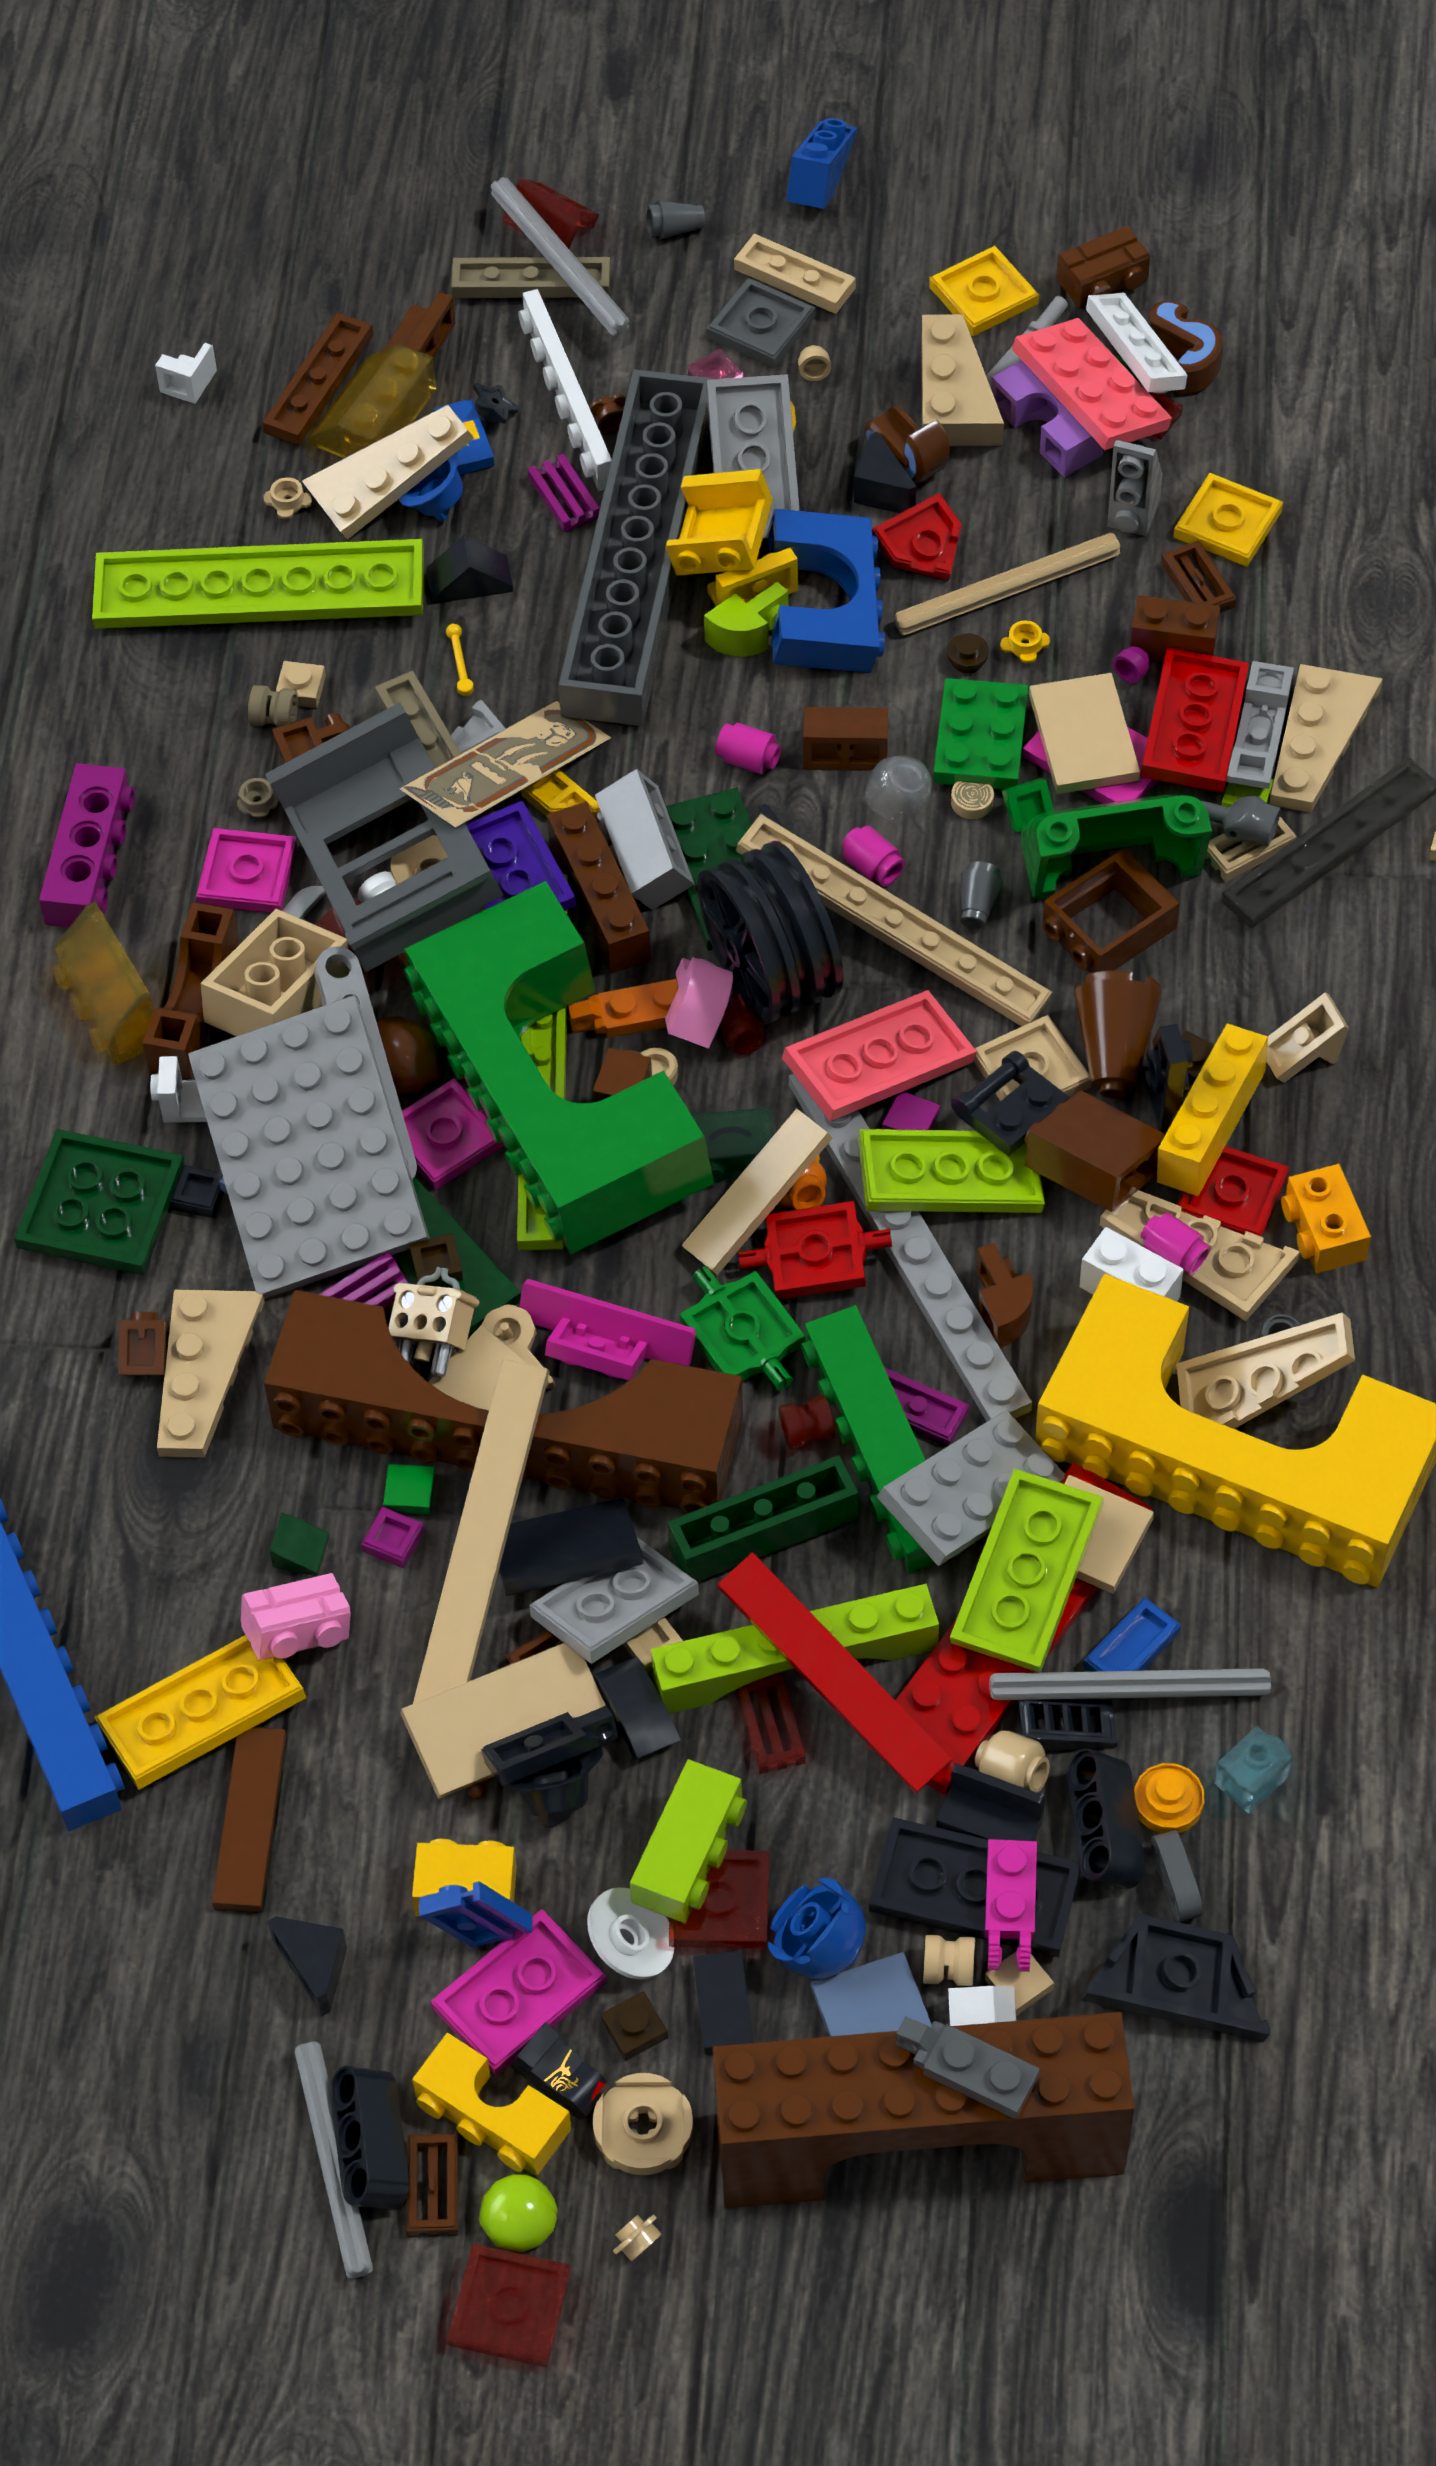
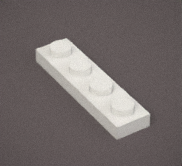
(1136, 342)

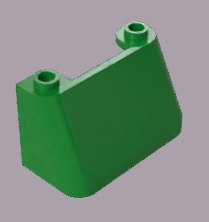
(1172, 824)

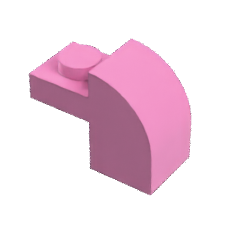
(699, 1001)

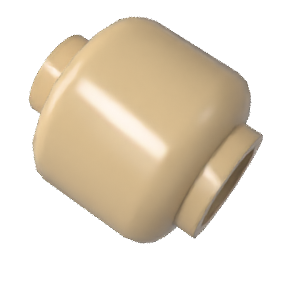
(1014, 1760)

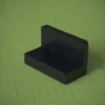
(990, 1807)

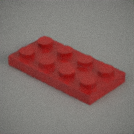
(1194, 720)

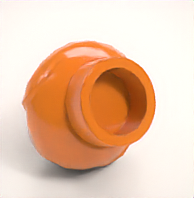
(808, 1190)

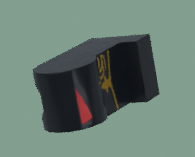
(560, 2073)

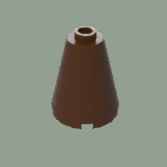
(1116, 1027)

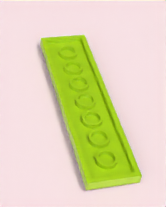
(258, 583)

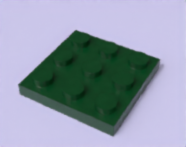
(99, 1201)

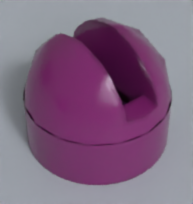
(1131, 664)

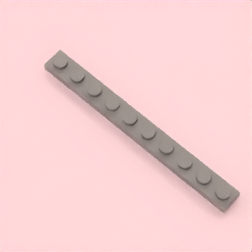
(928, 1277)

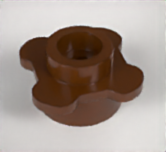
(608, 413)

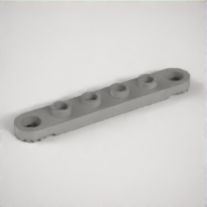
(336, 989)

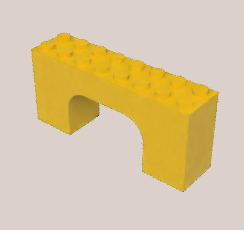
(1325, 1503)

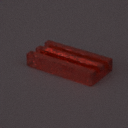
(779, 1757)

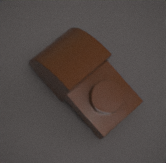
(1006, 1298)

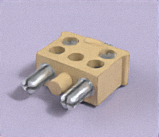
(431, 1319)

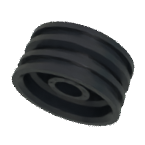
(771, 931)

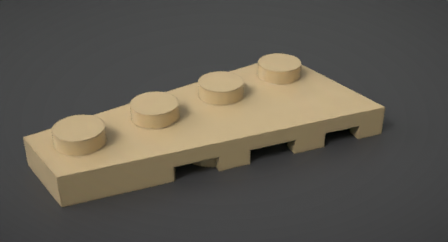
(380, 474)
(1318, 731)
(1238, 1267)
(201, 1365)
(1263, 1372)

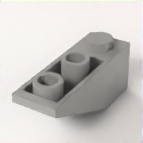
(1134, 488)

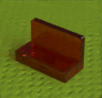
(556, 209)

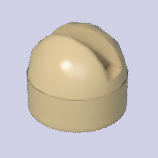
(814, 363)

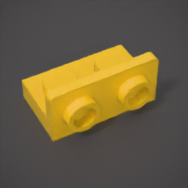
(747, 584)

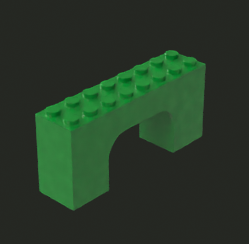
(582, 1162)

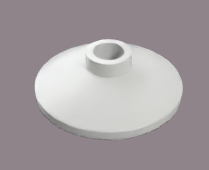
(629, 1936)

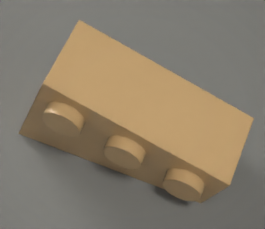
(956, 384)

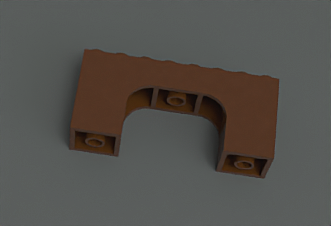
(814, 2101)

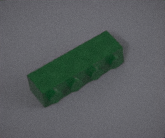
(763, 1519)

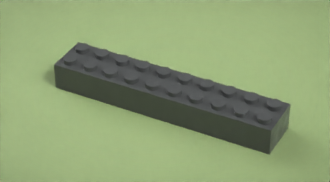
(628, 569)

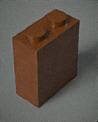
(1094, 1150)

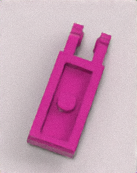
(1010, 1899)

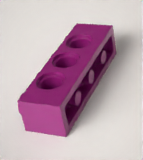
(86, 843)

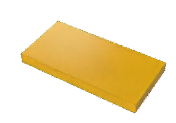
(197, 1710)

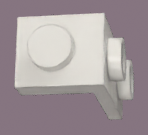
(177, 1098)

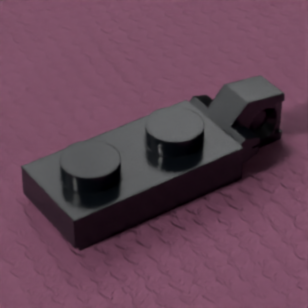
(548, 1744)

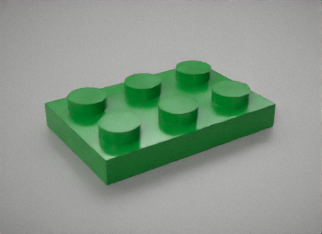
(980, 733)

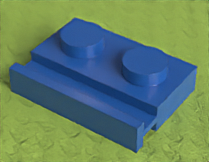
(474, 1915)

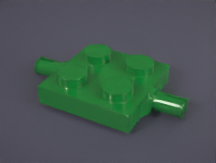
(743, 1327)

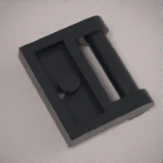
(1014, 1115)

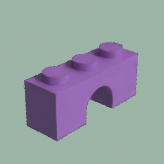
(1025, 398)

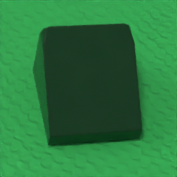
(298, 1545)

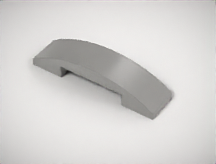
(1260, 725)

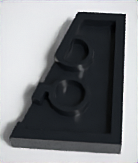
(1167, 1074)

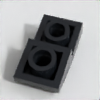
(637, 1707)

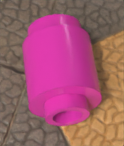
(747, 748)
(872, 856)
(1175, 1242)

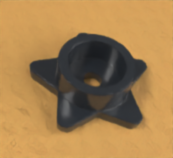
(493, 404)

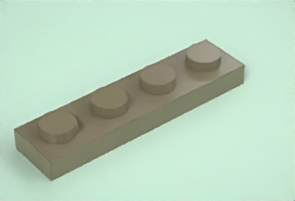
(515, 275)

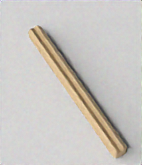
(1007, 584)

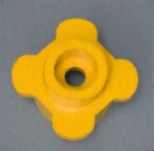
(1025, 641)

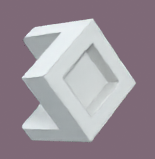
(187, 375)
(981, 2005)

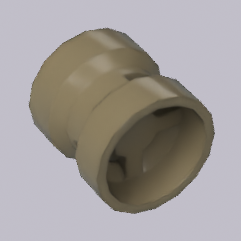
(272, 706)

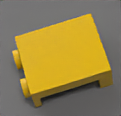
(721, 522)

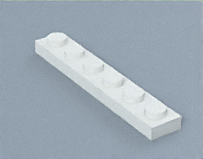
(570, 398)

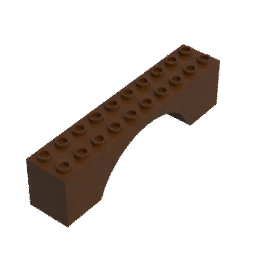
(651, 1441)

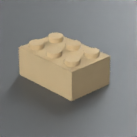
(269, 975)

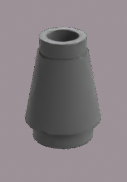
(672, 218)
(978, 893)

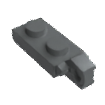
(969, 2065)

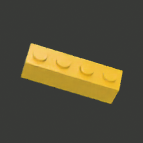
(1212, 1109)

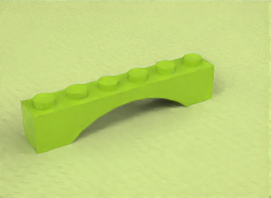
(713, 1665)

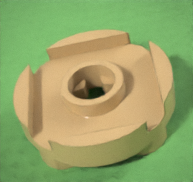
(649, 2152)

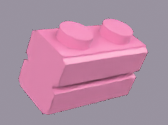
(295, 1617)

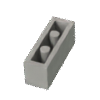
(643, 839)

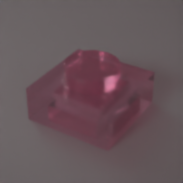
(715, 366)

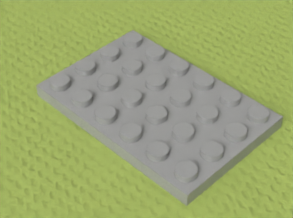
(308, 1147)

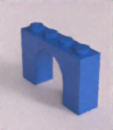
(845, 552)

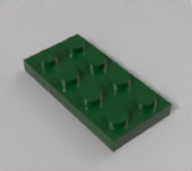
(708, 835)

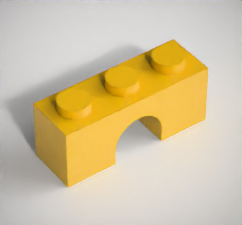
(522, 2132)

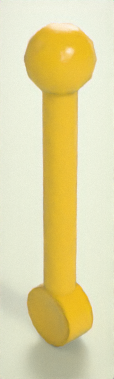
(464, 685)

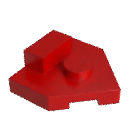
(921, 538)

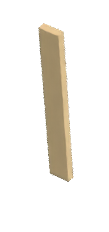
(908, 928)
(483, 1528)

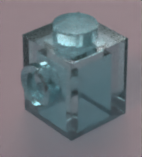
(1253, 1769)

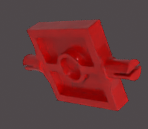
(815, 1250)

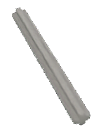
(560, 257)
(1129, 1684)

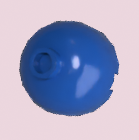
(818, 1930)

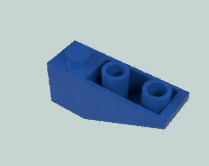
(819, 163)

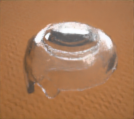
(898, 786)

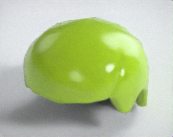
(518, 2213)

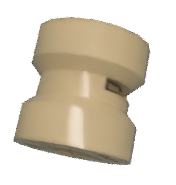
(949, 1960)

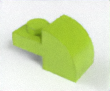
(743, 627)

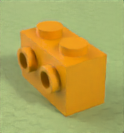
(1326, 1219)

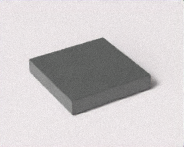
(761, 322)

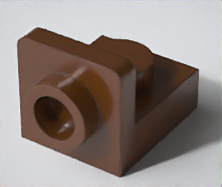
(142, 1345)

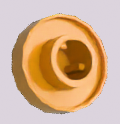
(1169, 1798)

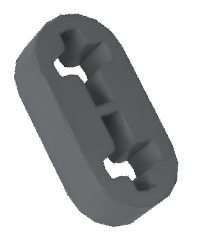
(1176, 1876)

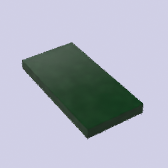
(480, 1274)

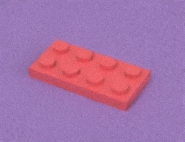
(1091, 383)
(879, 1055)

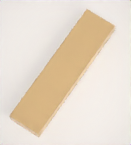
(757, 1191)

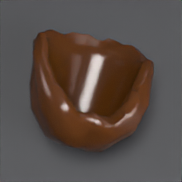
(411, 1054)

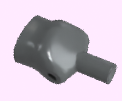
(1246, 819)

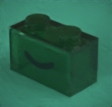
(734, 1139)

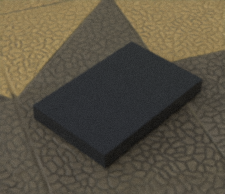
(569, 1547)

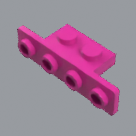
(603, 1333)

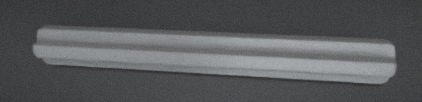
(345, 2216)

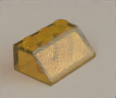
(376, 401)
(103, 986)

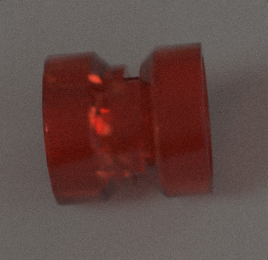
(806, 1422)

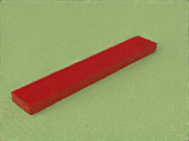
(834, 1673)

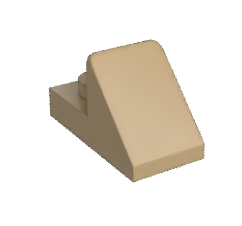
(1305, 1037)

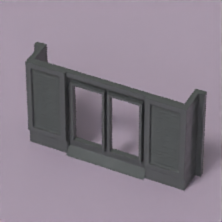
(353, 783)

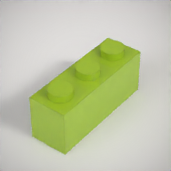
(688, 1842)

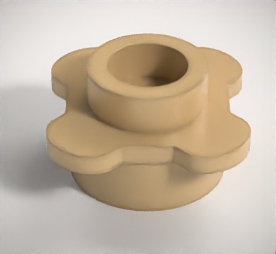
(287, 497)
(636, 2236)

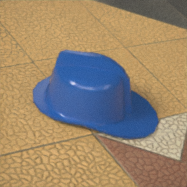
(436, 491)

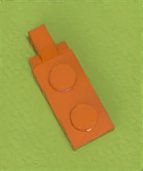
(624, 1009)

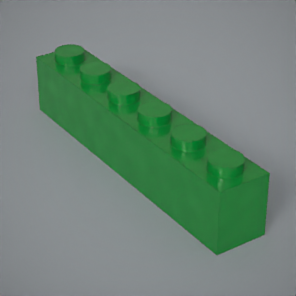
(867, 1417)

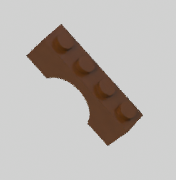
(609, 903)
(179, 1026)

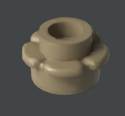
(254, 790)

